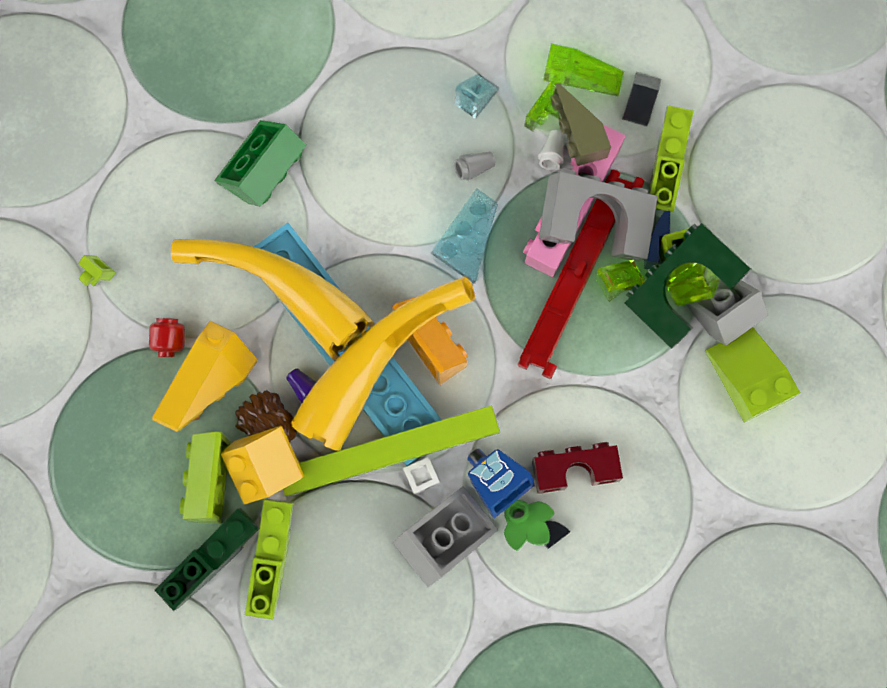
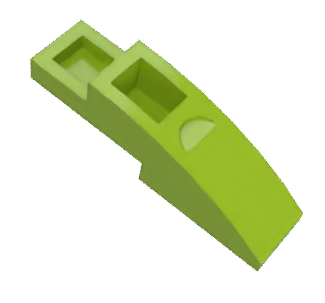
(670, 157)
(269, 559)

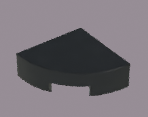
(557, 532)

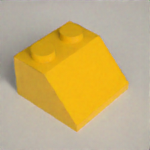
(262, 464)

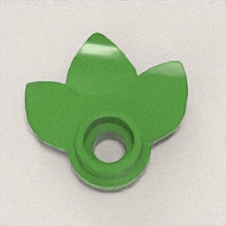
(530, 526)

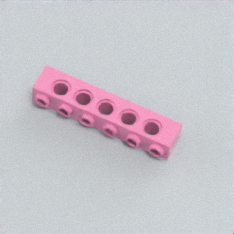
(549, 258)

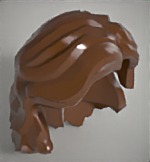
(264, 414)

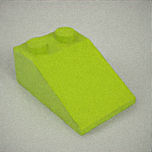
(752, 374)

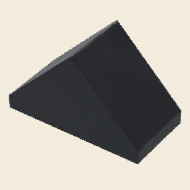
(641, 99)

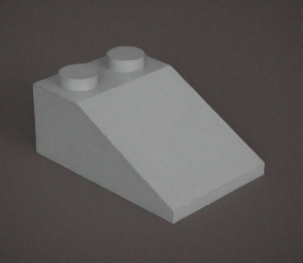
(445, 536)

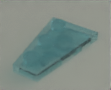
(467, 236)

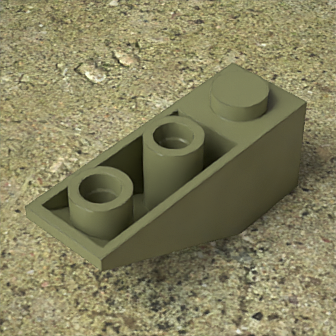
(584, 131)

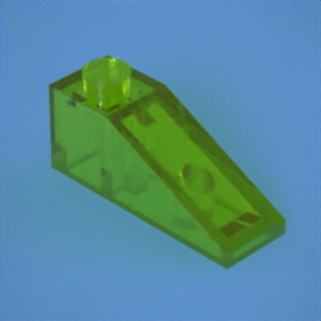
(582, 71)

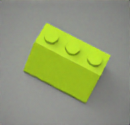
(205, 479)

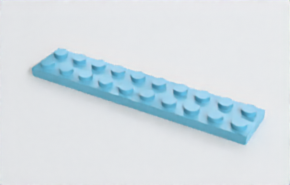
(394, 400)

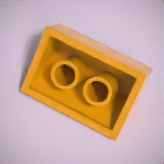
(437, 349)

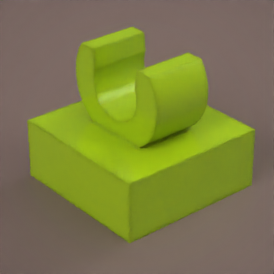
(94, 270)

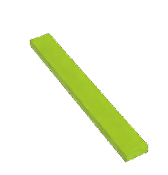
(395, 449)

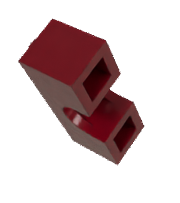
(600, 462)

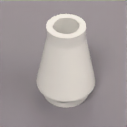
(552, 153)

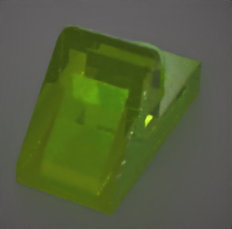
(542, 108)
(618, 278)

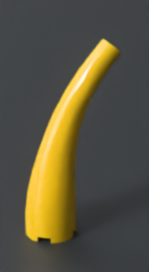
(316, 303)
(345, 386)

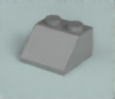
(730, 311)

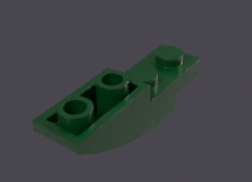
(207, 560)

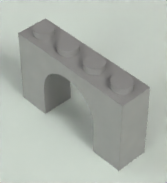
(631, 208)

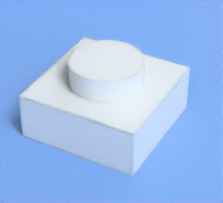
(421, 476)

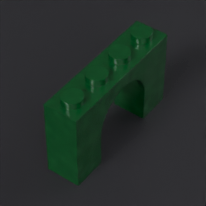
(650, 298)

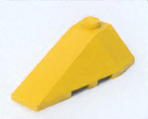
(209, 371)

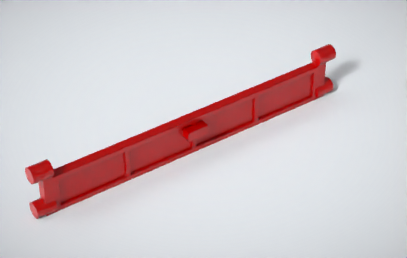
(571, 283)

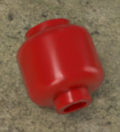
(166, 337)

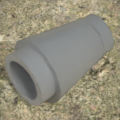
(472, 165)

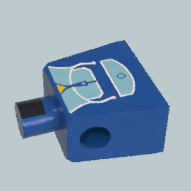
(498, 480)

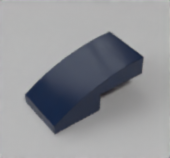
(661, 229)

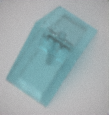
(474, 94)

